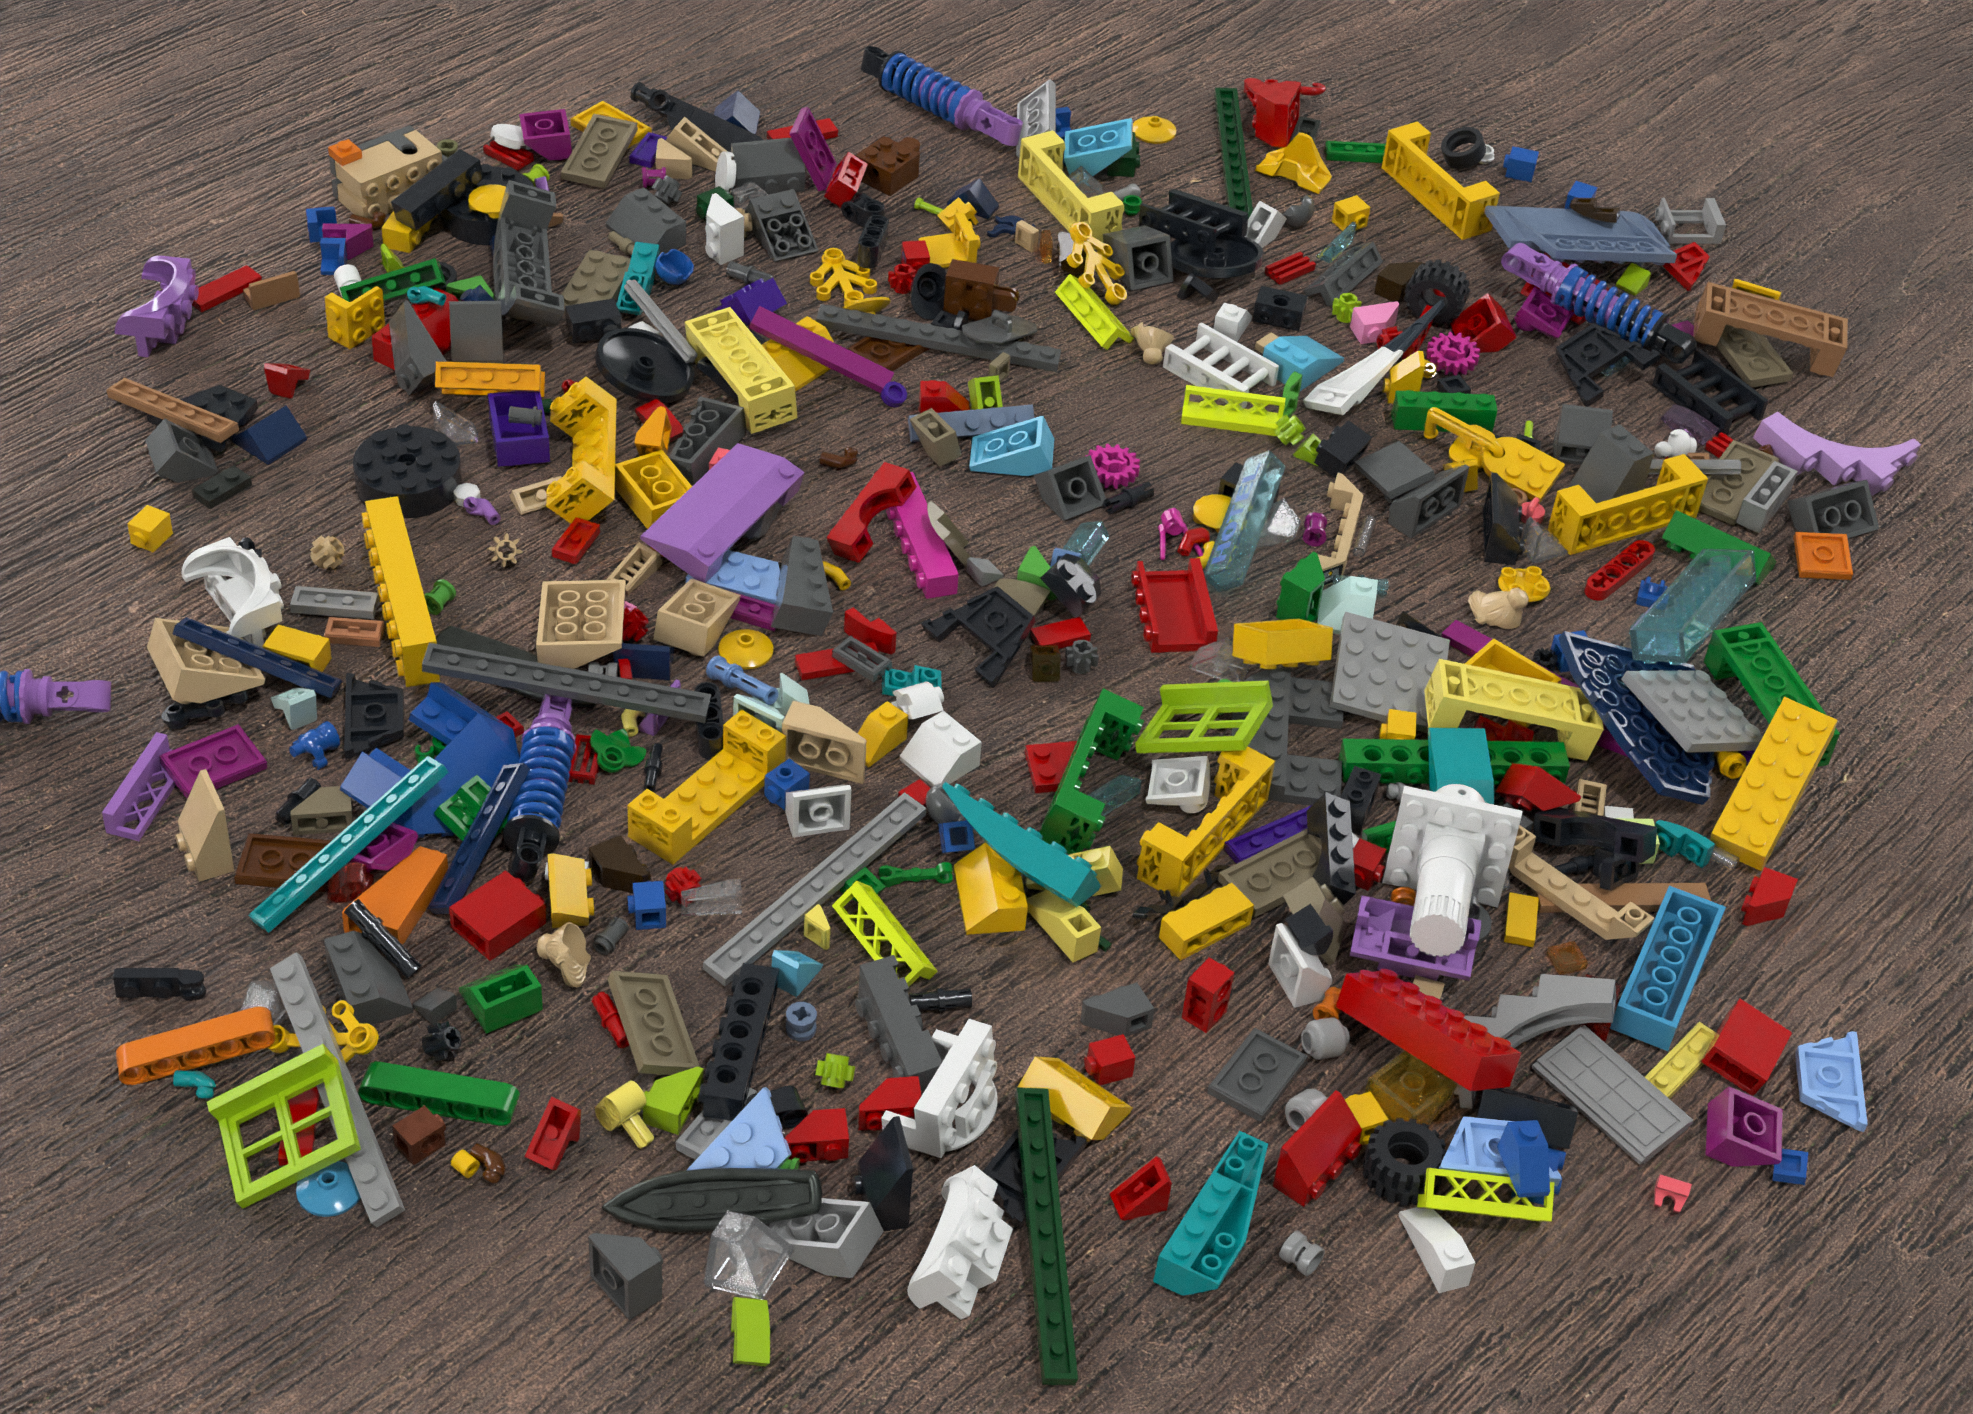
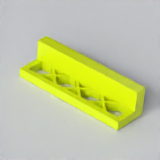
(1092, 312)
(1232, 415)
(888, 925)
(1478, 1206)

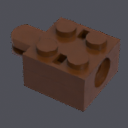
(891, 164)
(976, 290)

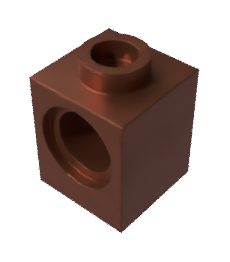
(419, 1135)

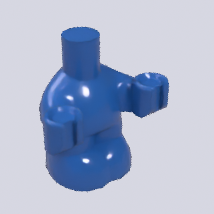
(315, 742)

